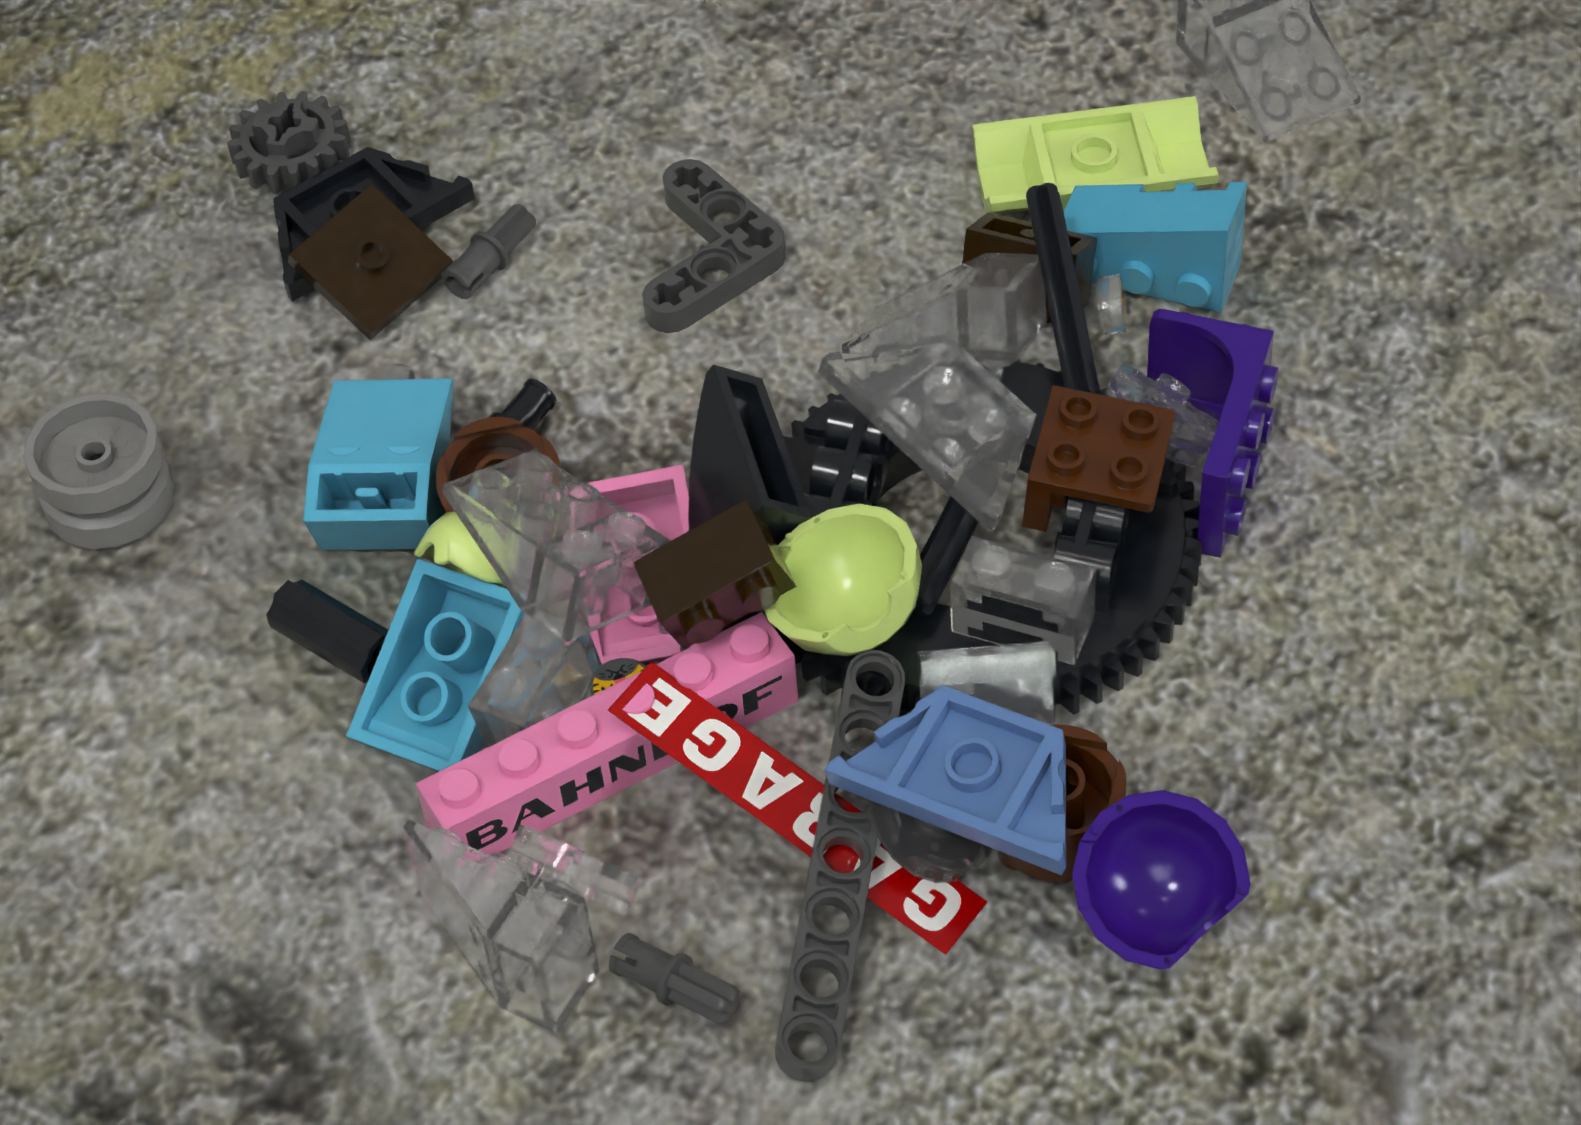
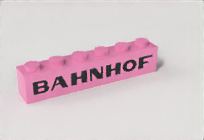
(592, 754)

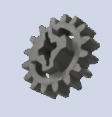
(288, 141)

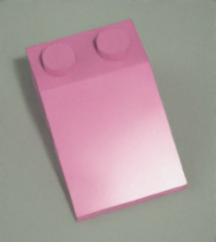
(663, 504)

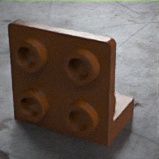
(1097, 453)

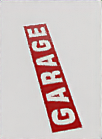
(787, 801)

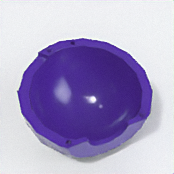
(1157, 876)

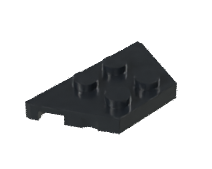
(321, 197)

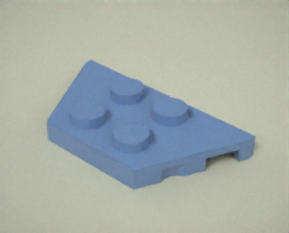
(969, 773)

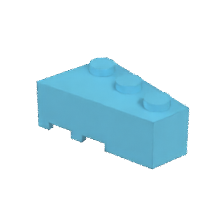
(1164, 242)

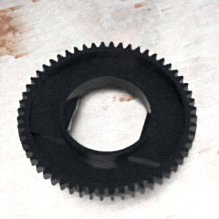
(1140, 558)

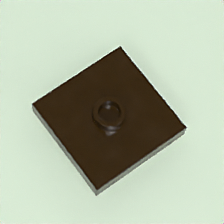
(370, 262)

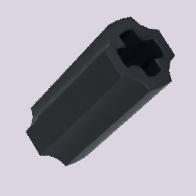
(327, 628)

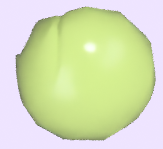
(453, 547)

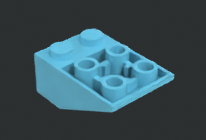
(378, 463)

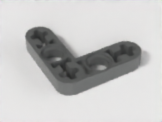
(666, 301)

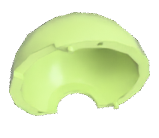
(852, 578)

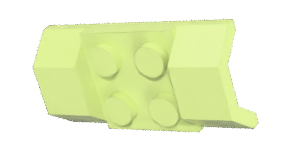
(1101, 146)

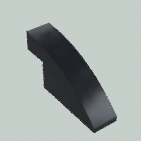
(742, 457)

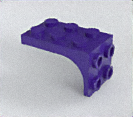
(1231, 381)

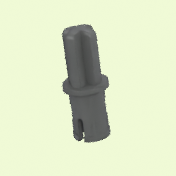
(488, 252)
(675, 979)

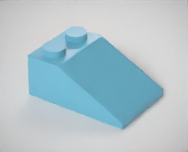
(433, 665)

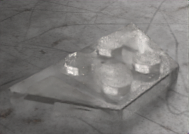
(942, 416)

